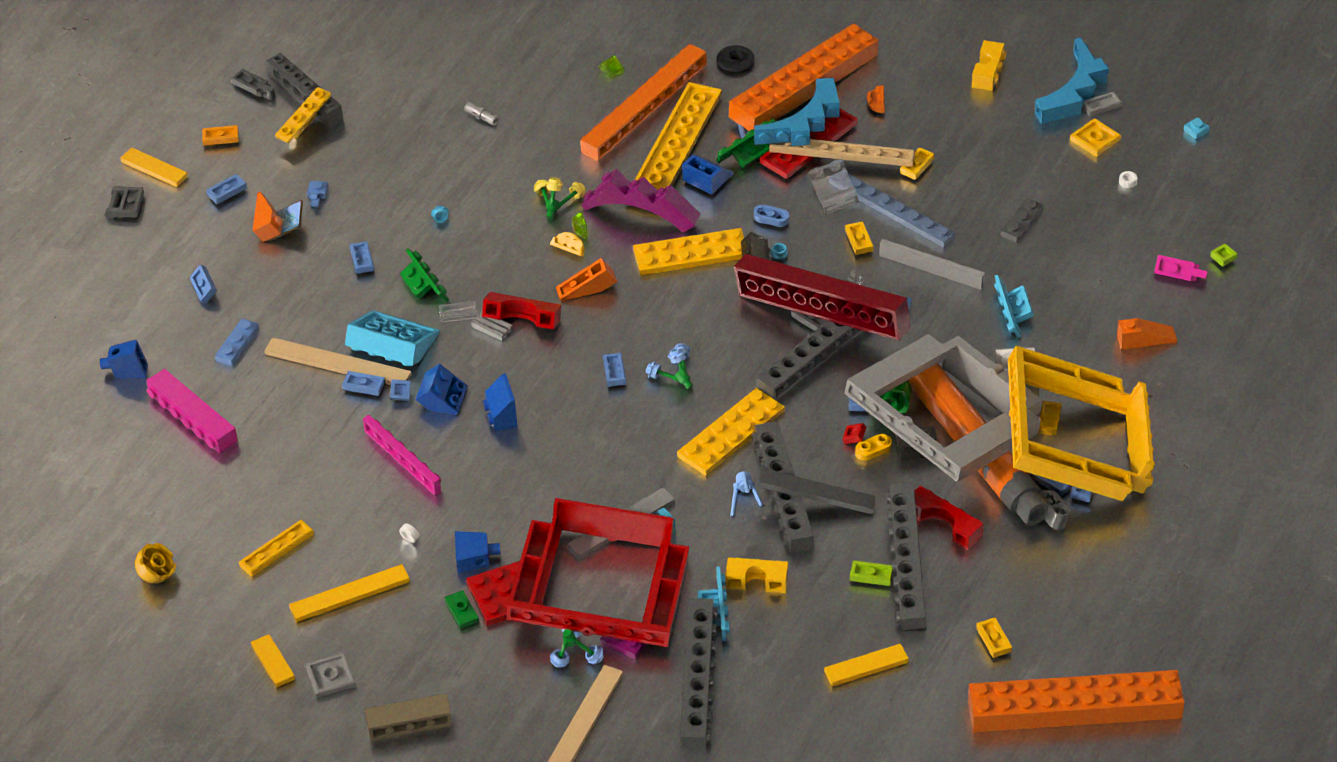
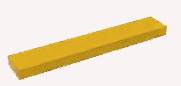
(349, 593)

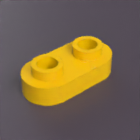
(873, 447)

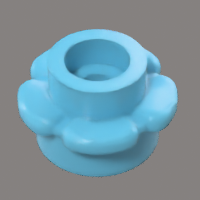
(440, 214)
(779, 251)

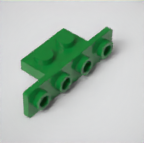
(744, 149)
(420, 279)

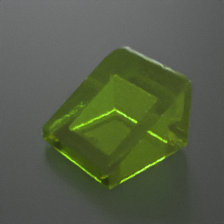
(611, 66)
(580, 225)

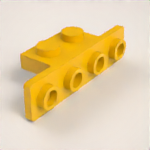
(303, 115)

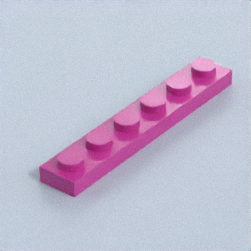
(402, 455)

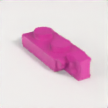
(1179, 268)

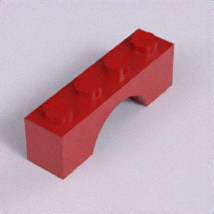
(503, 306)
(966, 528)

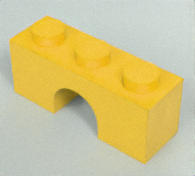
(986, 72)
(741, 571)

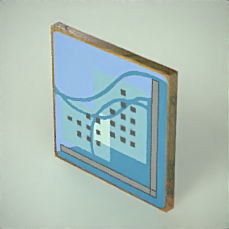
(291, 218)

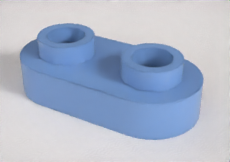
(771, 215)

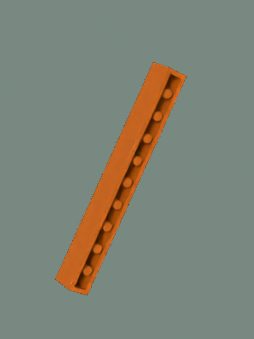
(643, 102)

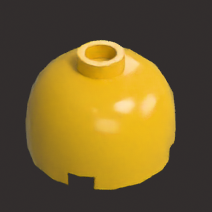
(154, 563)

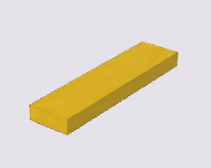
(154, 167)
(276, 548)
(866, 665)

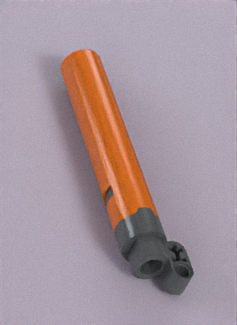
(1010, 484)

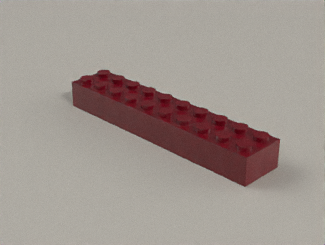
(823, 297)

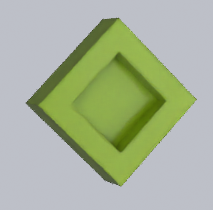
(1223, 255)

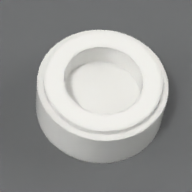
(1128, 179)
(409, 533)

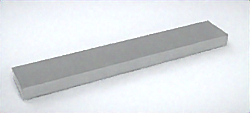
(931, 264)
(651, 504)

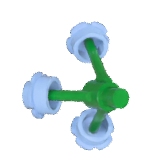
(677, 355)
(560, 657)

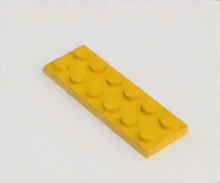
(689, 251)
(730, 431)

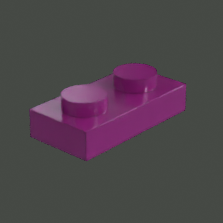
(625, 647)

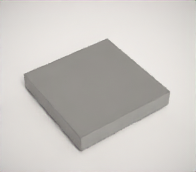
(330, 675)

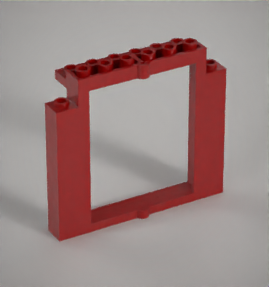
(611, 523)

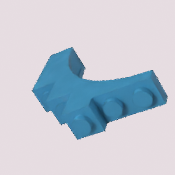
(1081, 87)
(810, 119)

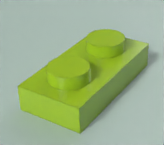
(871, 573)

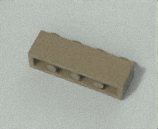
(408, 717)

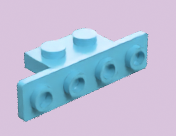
(1016, 305)
(719, 596)

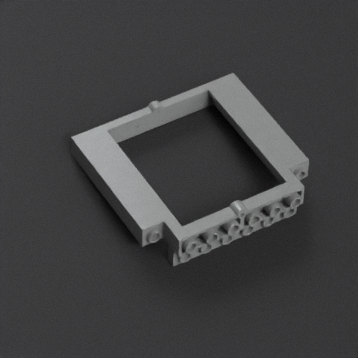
(971, 369)

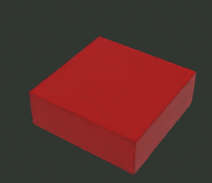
(854, 433)

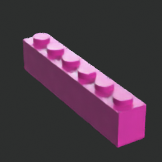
(191, 411)

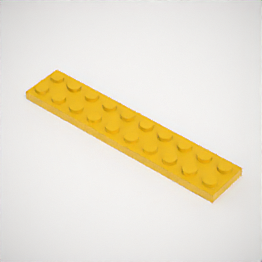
(679, 135)

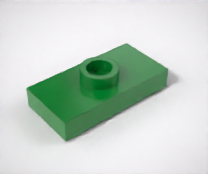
(461, 609)

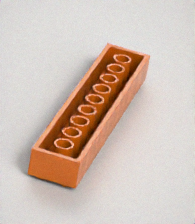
(797, 80)
(1075, 701)

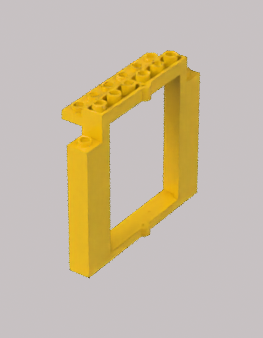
(1089, 387)

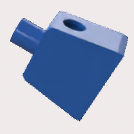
(126, 360)
(473, 550)

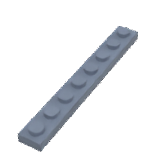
(902, 213)

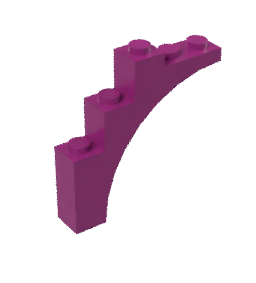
(642, 194)

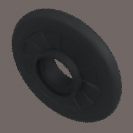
(725, 62)

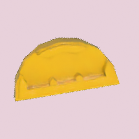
(569, 242)

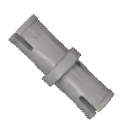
(481, 113)

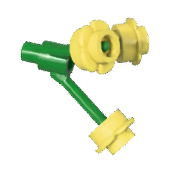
(543, 187)

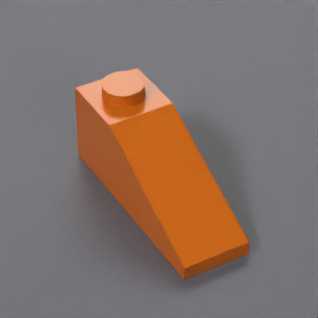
(266, 220)
(588, 281)
(1143, 333)

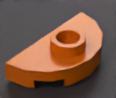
(875, 99)

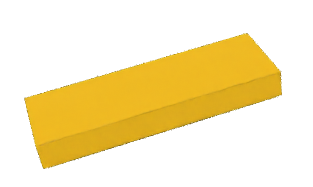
(272, 660)

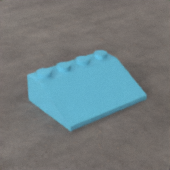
(390, 337)

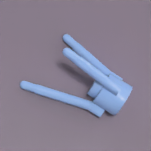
(744, 484)

